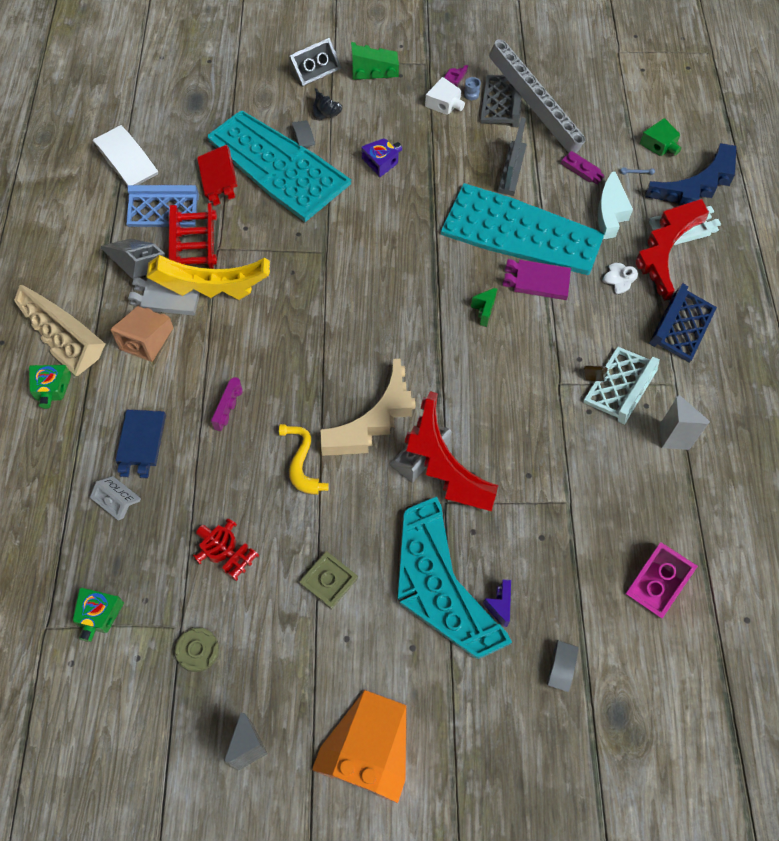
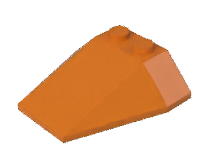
(368, 747)

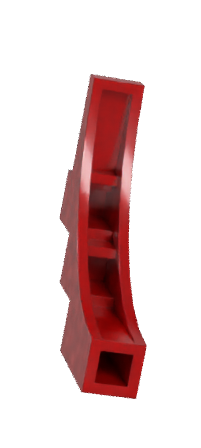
(673, 225)
(441, 464)

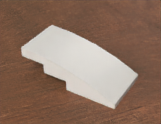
(125, 156)

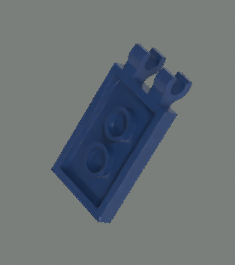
(140, 441)

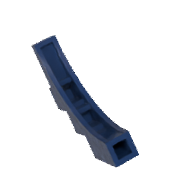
(702, 185)

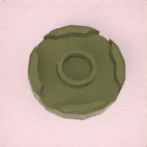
(197, 650)

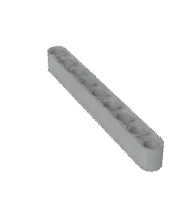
(536, 96)

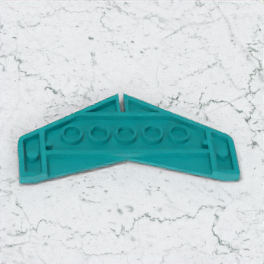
(439, 595)

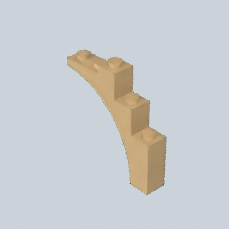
(357, 435)

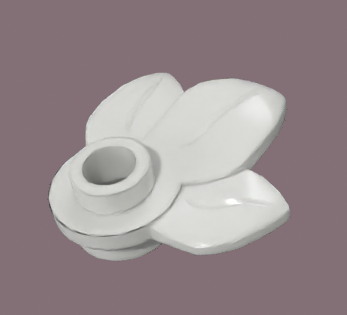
(618, 277)

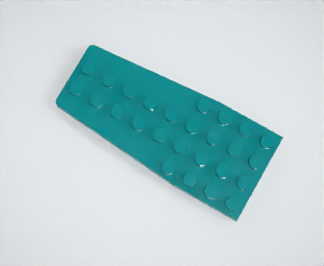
(279, 165)
(521, 230)

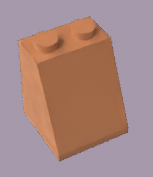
(142, 332)

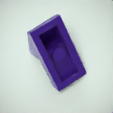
(500, 608)

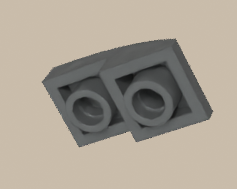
(303, 133)
(563, 666)

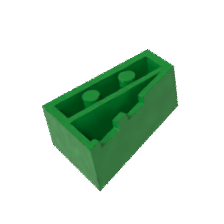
(373, 63)

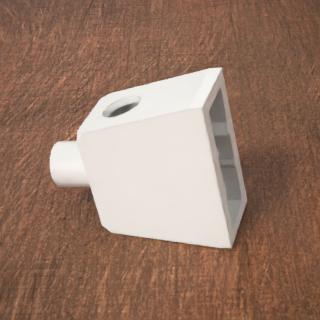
(444, 97)

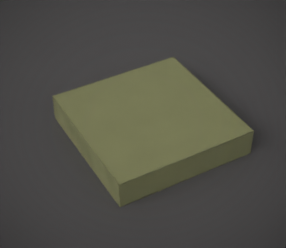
(329, 580)

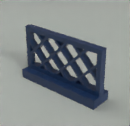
(672, 313)

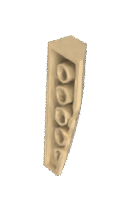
(66, 336)

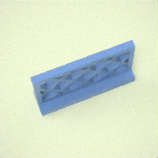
(160, 193)

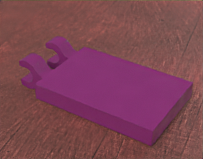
(538, 279)

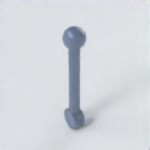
(624, 170)

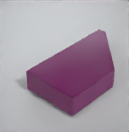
(455, 75)

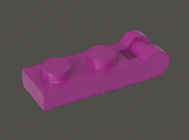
(227, 403)

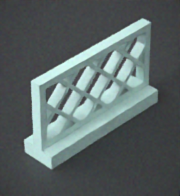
(634, 393)

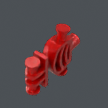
(213, 545)

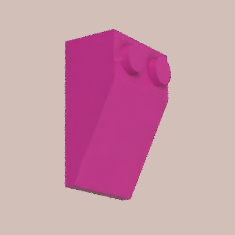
(661, 580)

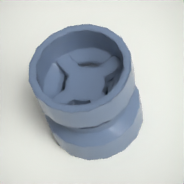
(472, 88)

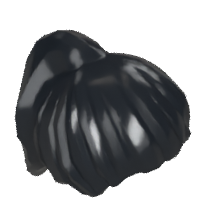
(325, 107)

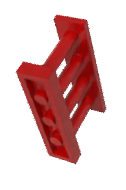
(177, 231)

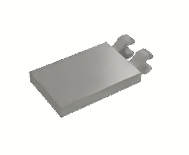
(163, 299)

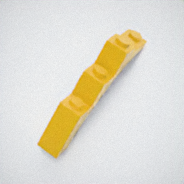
(210, 282)

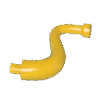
(296, 475)

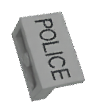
(113, 496)

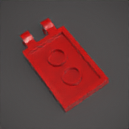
(217, 174)

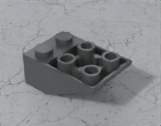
(133, 255)

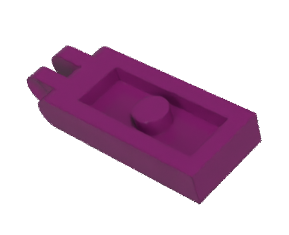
(582, 168)

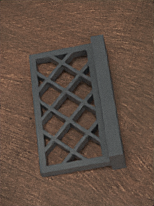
(513, 109)
(513, 163)

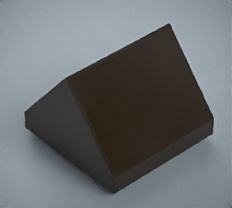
(595, 373)

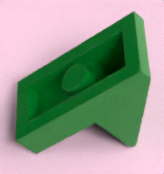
(484, 303)

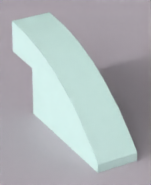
(613, 207)

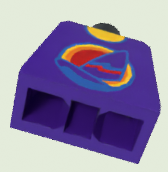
(381, 155)

